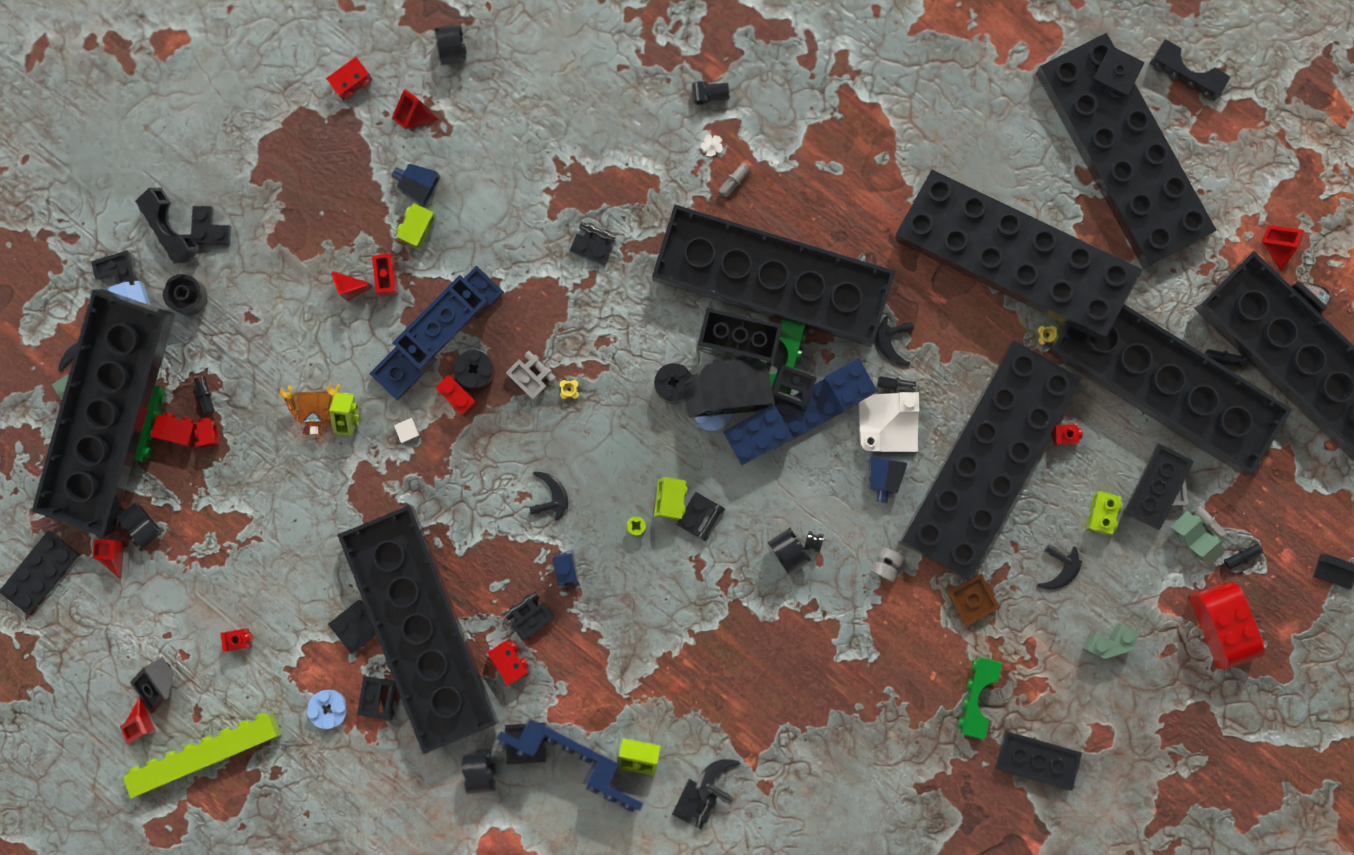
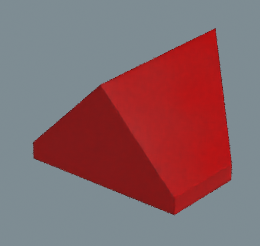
(411, 111)
(1282, 243)
(348, 286)
(109, 554)
(137, 723)

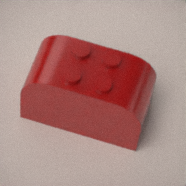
(1227, 625)

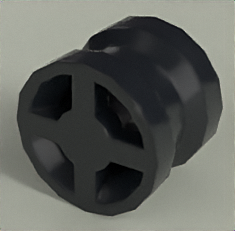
(814, 541)

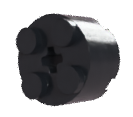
(449, 44)
(175, 291)
(479, 360)
(664, 376)
(789, 551)
(478, 773)

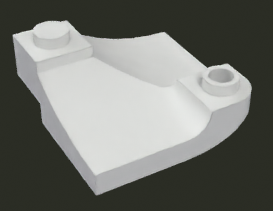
(890, 422)

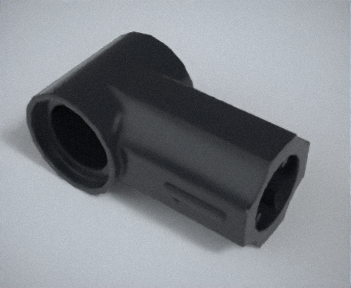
(704, 92)

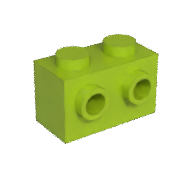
(415, 226)
(344, 414)
(670, 498)
(1104, 513)
(638, 757)

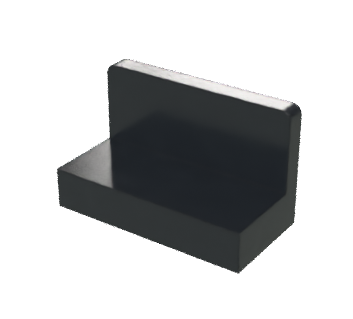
(1335, 571)

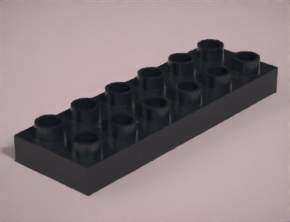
(1126, 156)
(1018, 255)
(773, 275)
(1287, 344)
(1177, 388)
(102, 412)
(990, 460)
(418, 629)

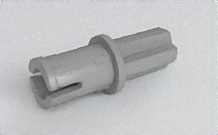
(734, 180)
(1209, 522)

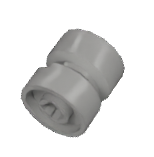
(884, 570)

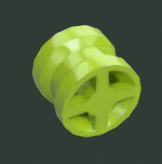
(638, 528)

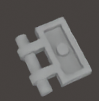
(526, 379)

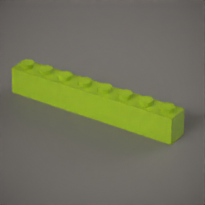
(201, 755)

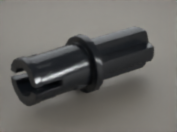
(1225, 357)
(896, 384)
(204, 396)
(1243, 556)

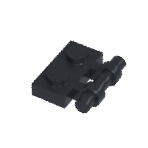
(592, 249)
(532, 621)
(688, 803)

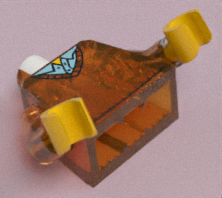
(310, 407)

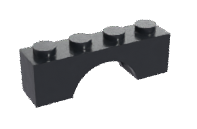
(1169, 60)
(155, 206)

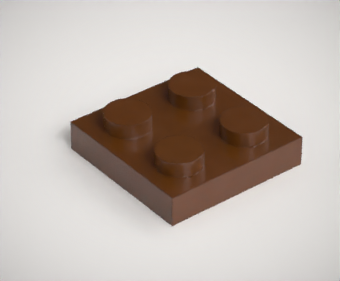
(973, 599)

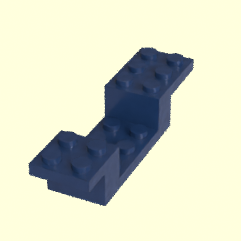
(434, 329)
(786, 421)
(599, 773)

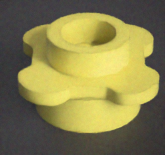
(1043, 331)
(569, 384)

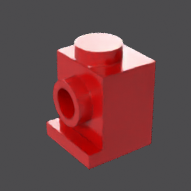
(206, 433)
(1060, 438)
(228, 641)

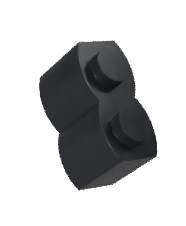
(139, 525)

